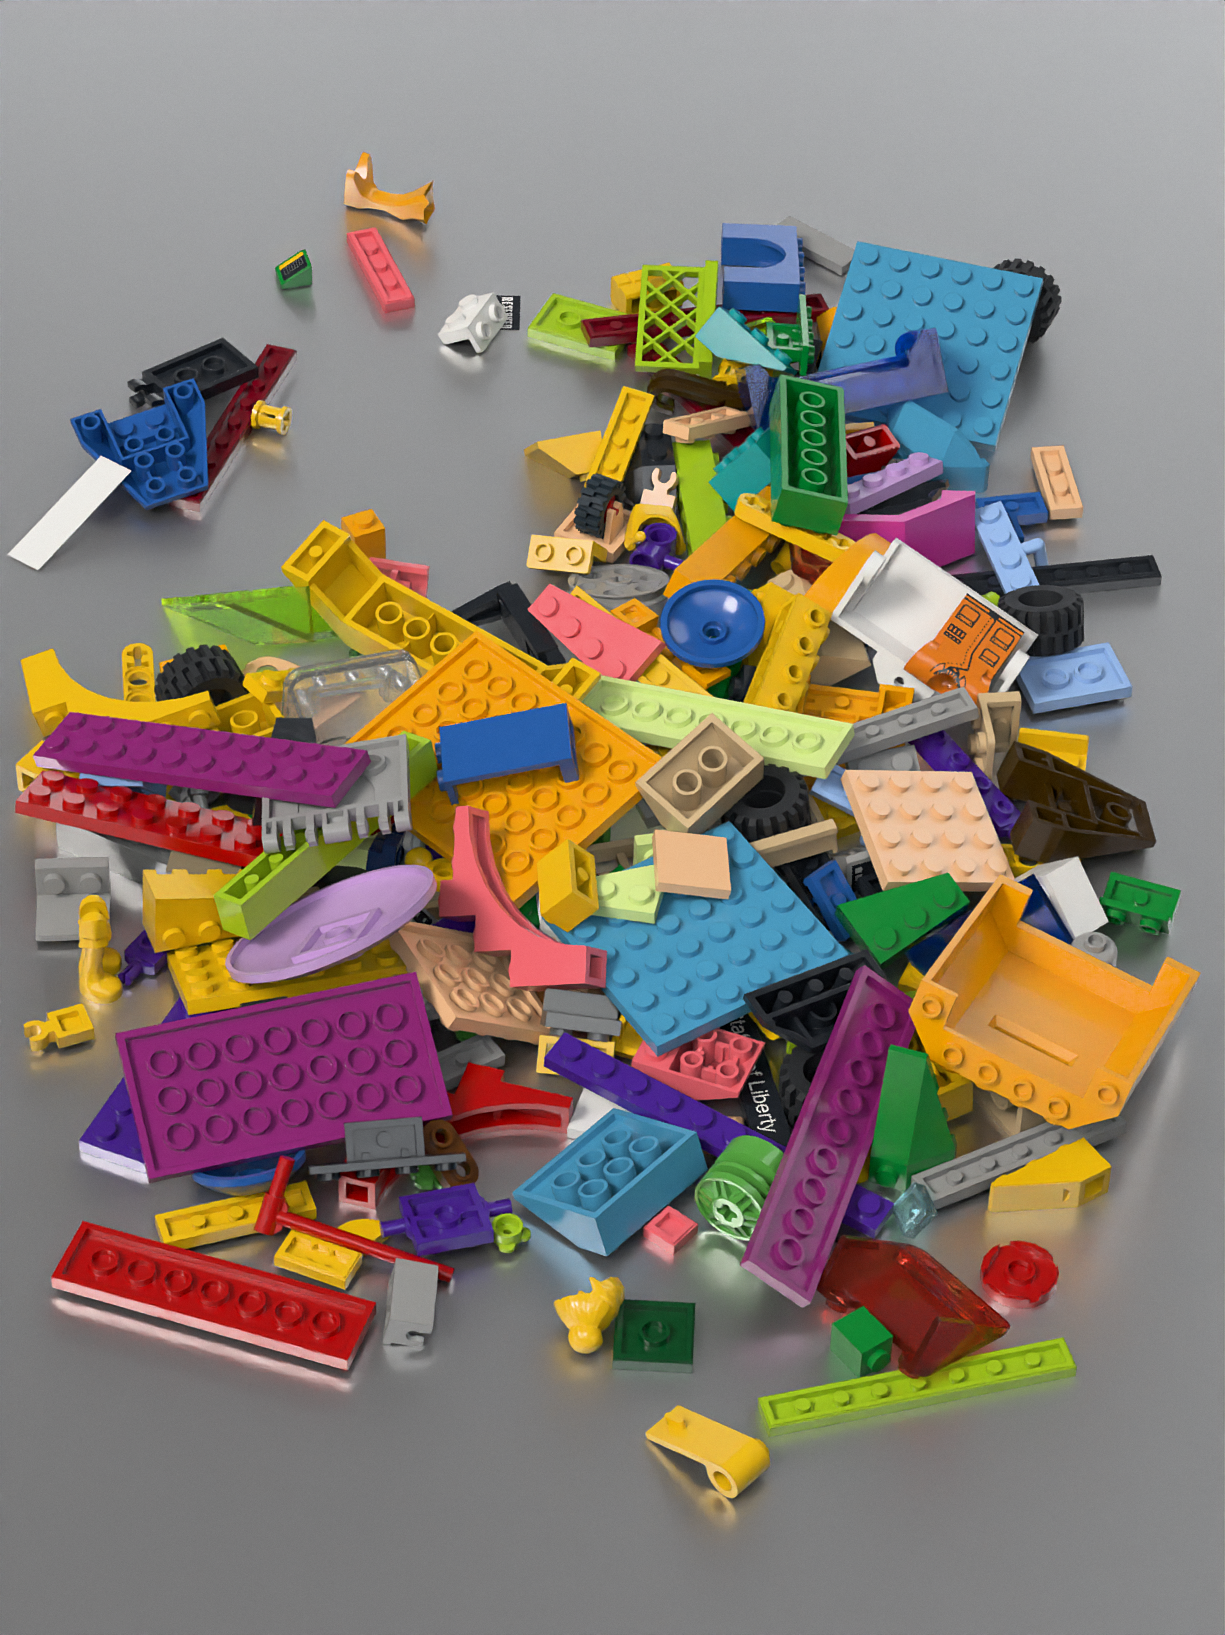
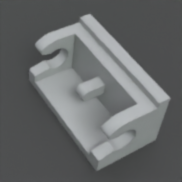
(410, 1302)

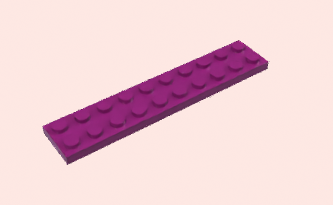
(203, 759)
(829, 1141)

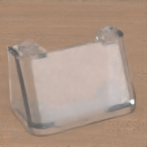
(347, 692)

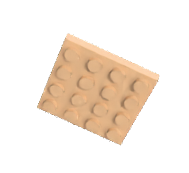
(925, 827)
(468, 987)

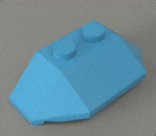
(926, 433)

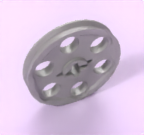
(620, 583)

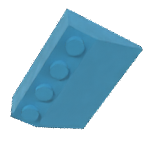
(613, 1179)

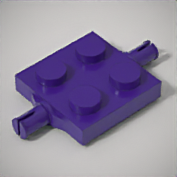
(446, 1219)

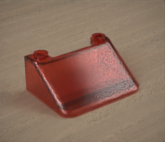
(914, 1298)

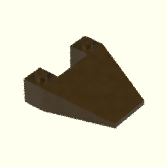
(1069, 809)

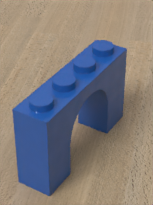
(782, 271)

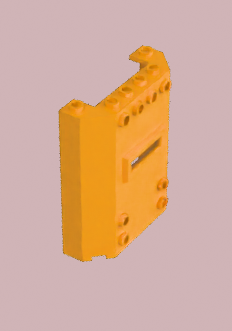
(1042, 1015)

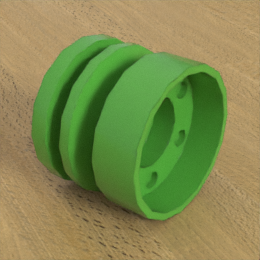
(738, 1185)

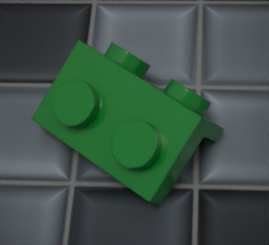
(1140, 903)

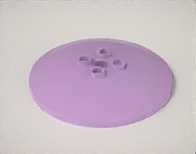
(333, 925)

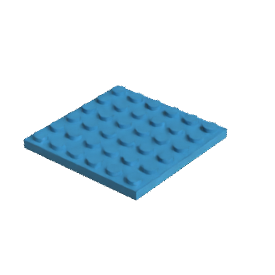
(979, 324)
(706, 951)

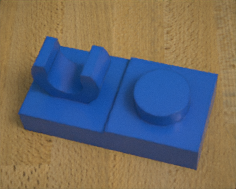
(829, 890)

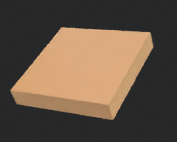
(691, 864)

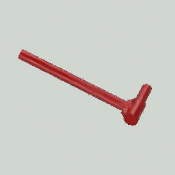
(275, 1215)

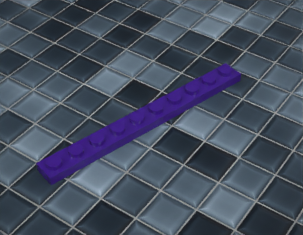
(657, 1101)

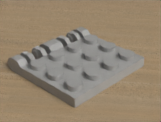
(379, 792)

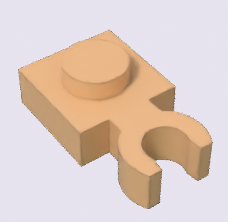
(661, 491)

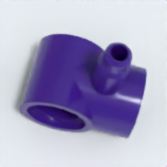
(658, 548)

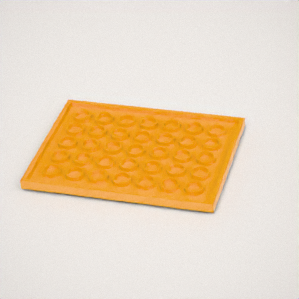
(526, 809)

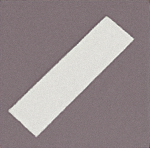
(69, 513)

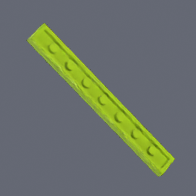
(897, 1392)

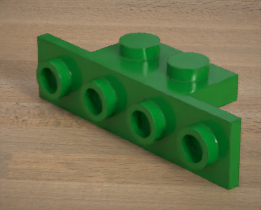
(796, 338)

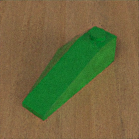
(910, 1122)

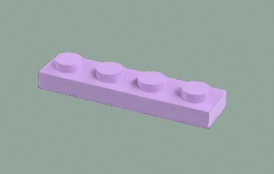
(892, 481)

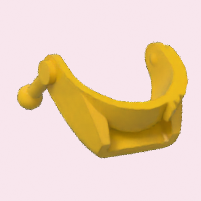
(648, 514)

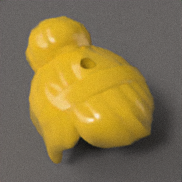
(590, 1313)

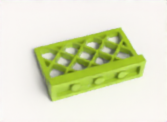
(705, 307)

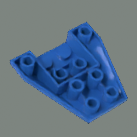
(159, 446)

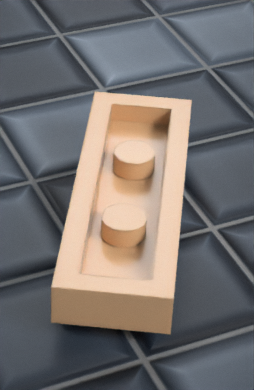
(706, 424)
(1056, 482)

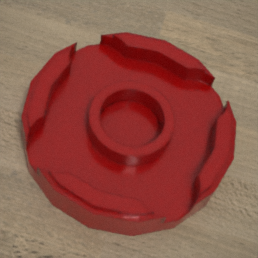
(1019, 1275)

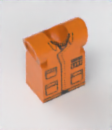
(966, 650)

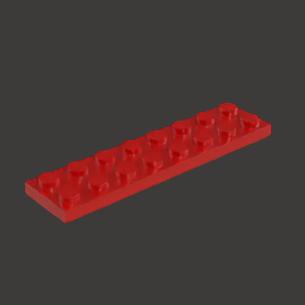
(142, 818)
(214, 1295)

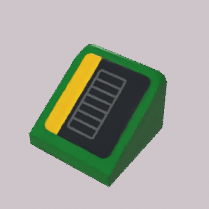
(295, 271)

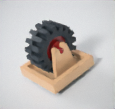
(599, 516)

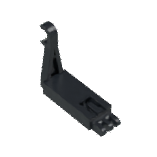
(512, 604)

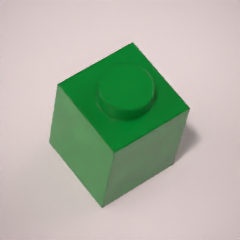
(861, 1342)

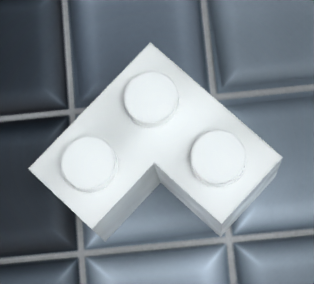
(1070, 894)

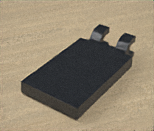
(213, 366)

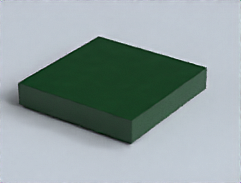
(654, 1336)

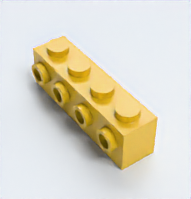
(789, 655)

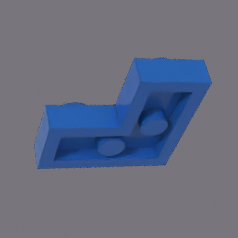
(1020, 508)

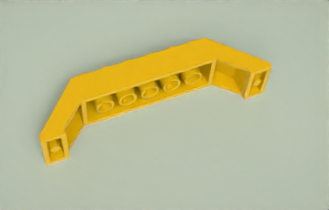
(383, 615)

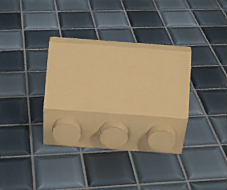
(701, 777)

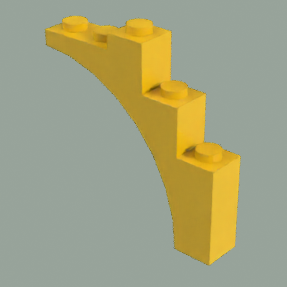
(56, 694)

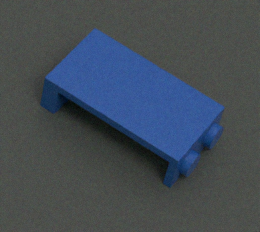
(506, 747)

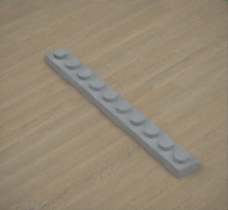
(890, 730)

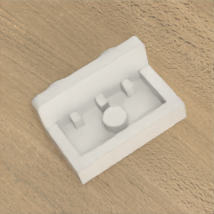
(475, 319)

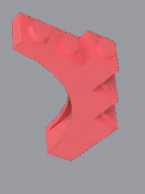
(500, 927)

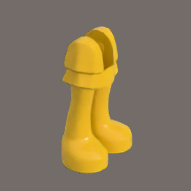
(97, 962)

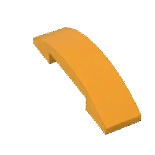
(838, 577)
(646, 620)

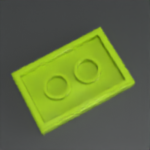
(561, 325)

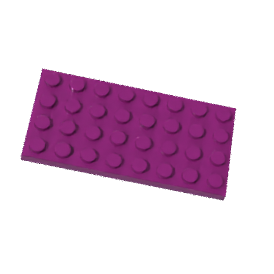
(280, 1075)

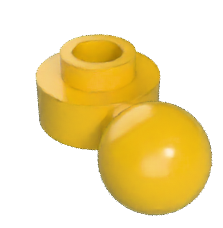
(440, 867)

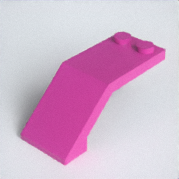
(937, 530)

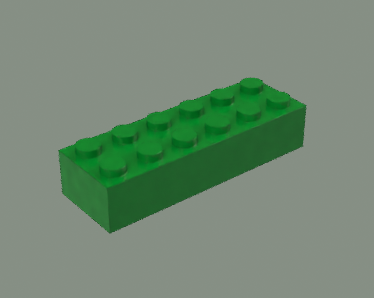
(808, 455)

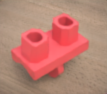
(408, 574)

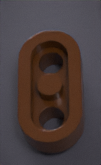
(452, 1143)

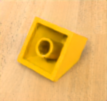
(568, 454)

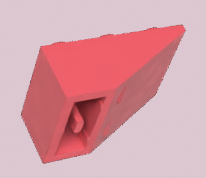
(705, 1067)

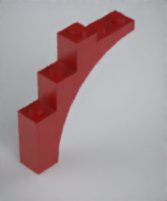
(479, 1106)

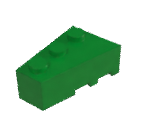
(901, 916)

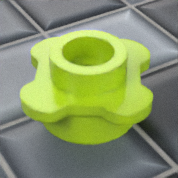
(509, 1232)

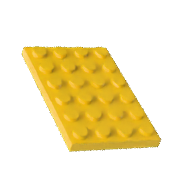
(208, 987)

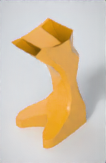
(363, 194)

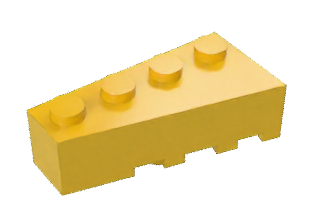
(182, 908)

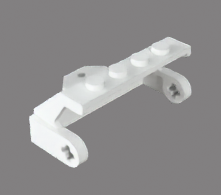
(902, 605)

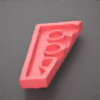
(596, 636)

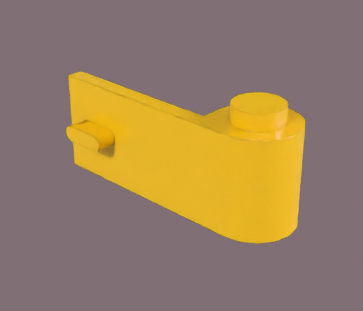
(729, 1456)

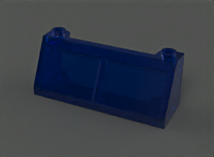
(909, 375)

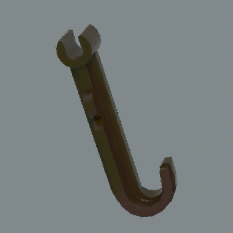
(693, 388)

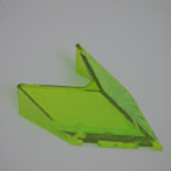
(258, 615)

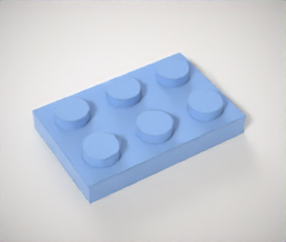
(1073, 678)

